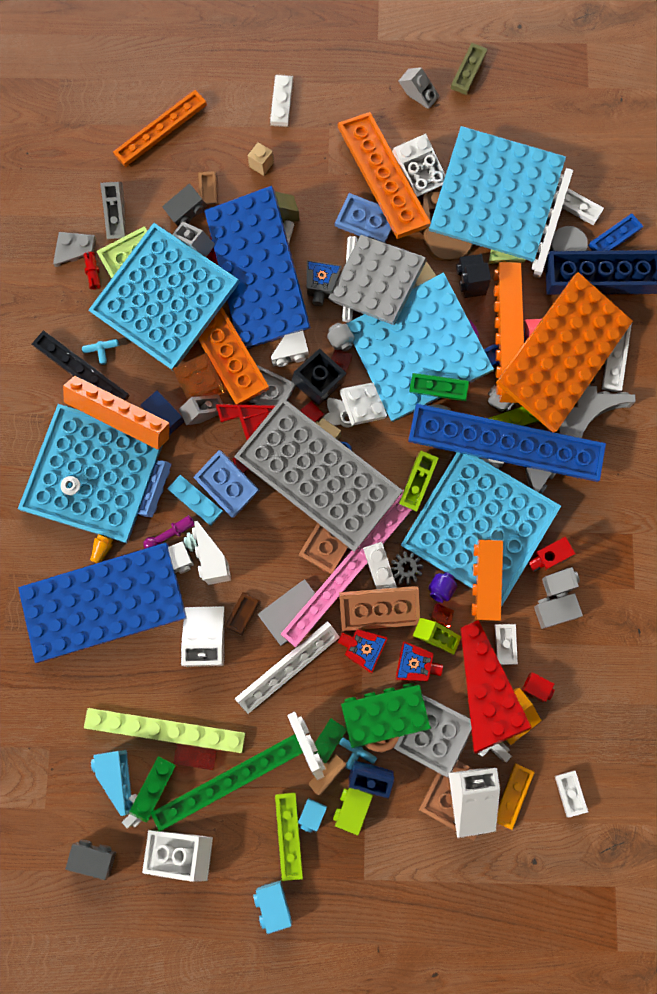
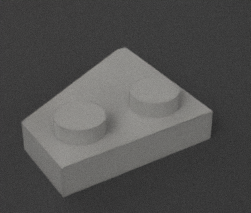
(72, 247)

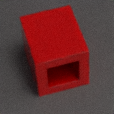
(538, 687)

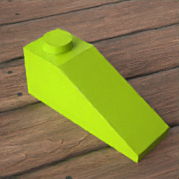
(418, 480)

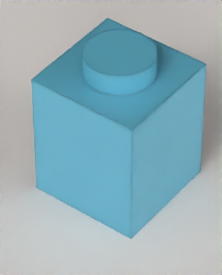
(312, 815)

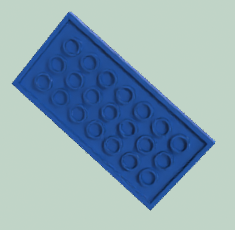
(256, 251)
(101, 603)

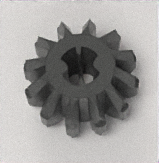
(412, 566)

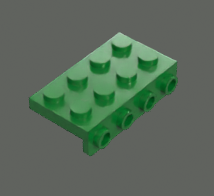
(385, 715)

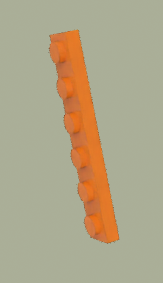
(160, 128)

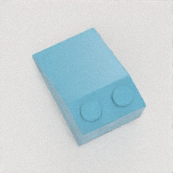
(113, 774)

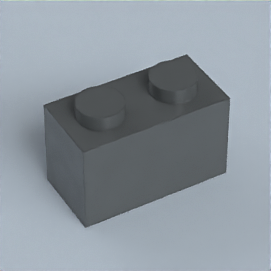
(185, 205)
(91, 859)

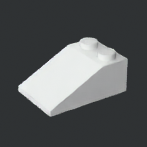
(177, 855)

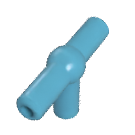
(100, 347)
(356, 752)

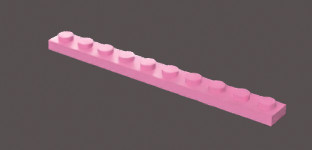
(342, 576)

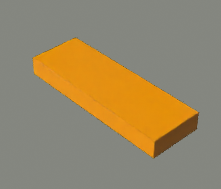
(514, 796)

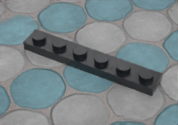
(75, 365)

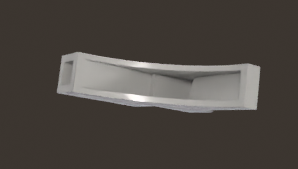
(591, 406)

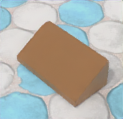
(332, 769)

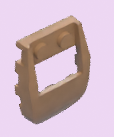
(438, 245)

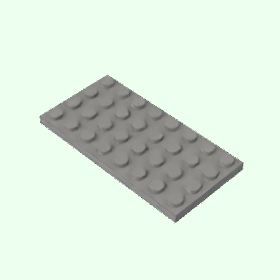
(318, 474)

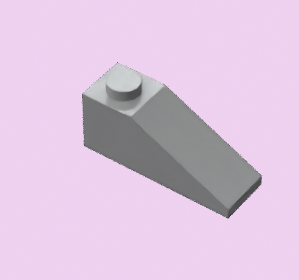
(113, 209)

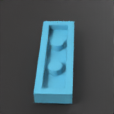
(195, 500)

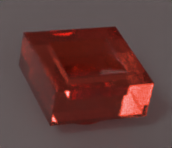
(342, 359)
(442, 615)

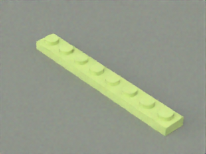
(164, 730)

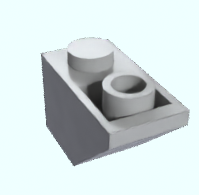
(419, 87)
(537, 479)
(561, 582)

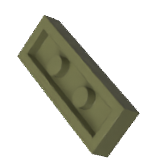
(469, 68)

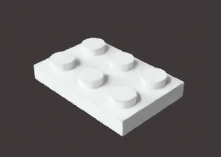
(307, 745)

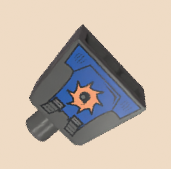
(321, 280)

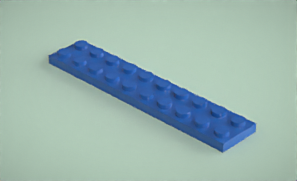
(507, 442)

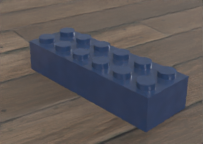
(606, 270)

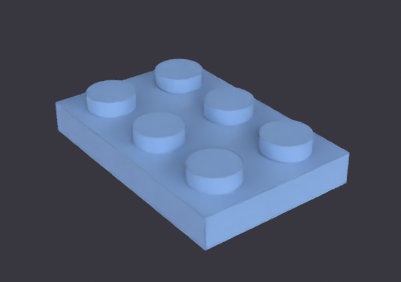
(363, 218)
(226, 483)

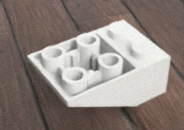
(420, 165)
(214, 565)
(203, 637)
(475, 800)

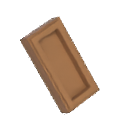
(208, 187)

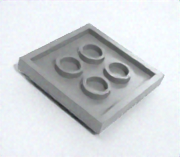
(441, 744)

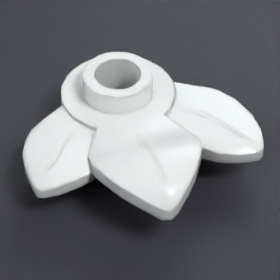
(337, 413)

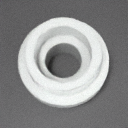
(74, 489)

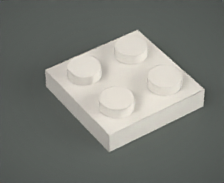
(363, 403)

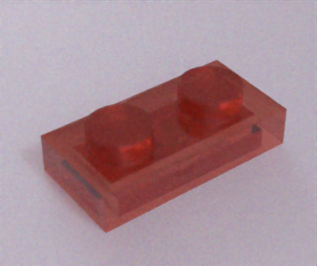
(195, 756)

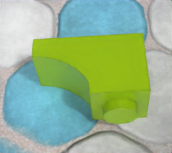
(437, 635)

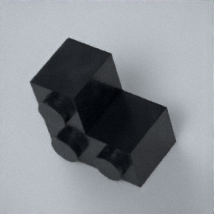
(474, 276)

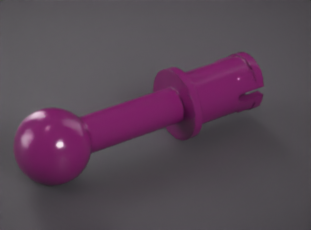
(177, 528)

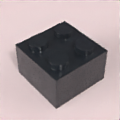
(319, 377)

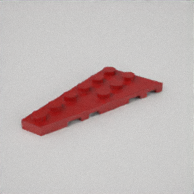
(492, 701)

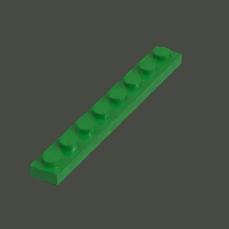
(226, 782)

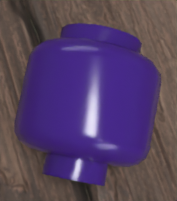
(442, 587)

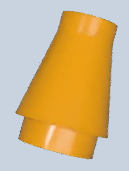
(100, 548)

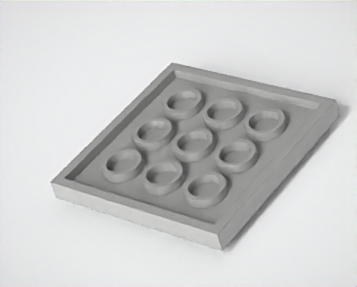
(377, 279)

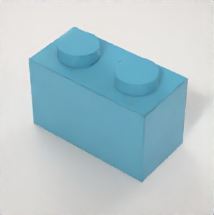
(273, 907)

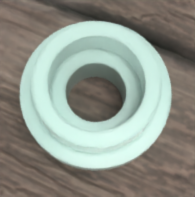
(190, 542)

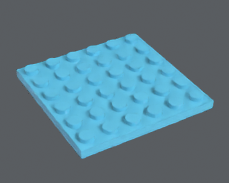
(497, 193)
(164, 296)
(426, 339)
(110, 472)
(475, 505)

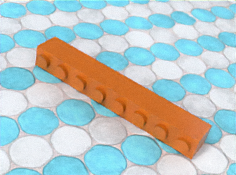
(509, 318)

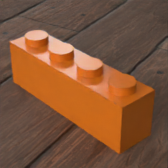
(488, 580)

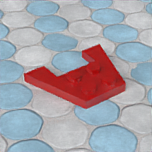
(250, 417)

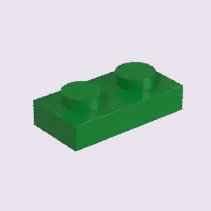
(329, 739)

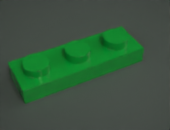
(439, 387)
(152, 789)

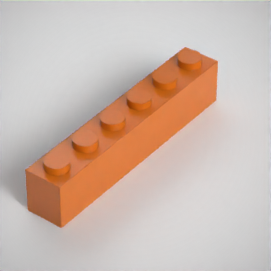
(116, 412)

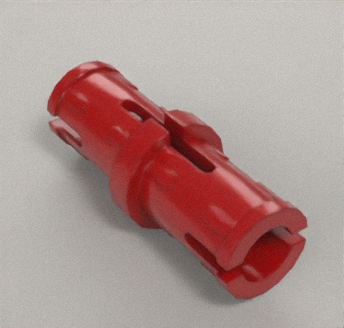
(92, 270)

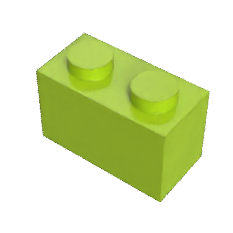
(353, 810)

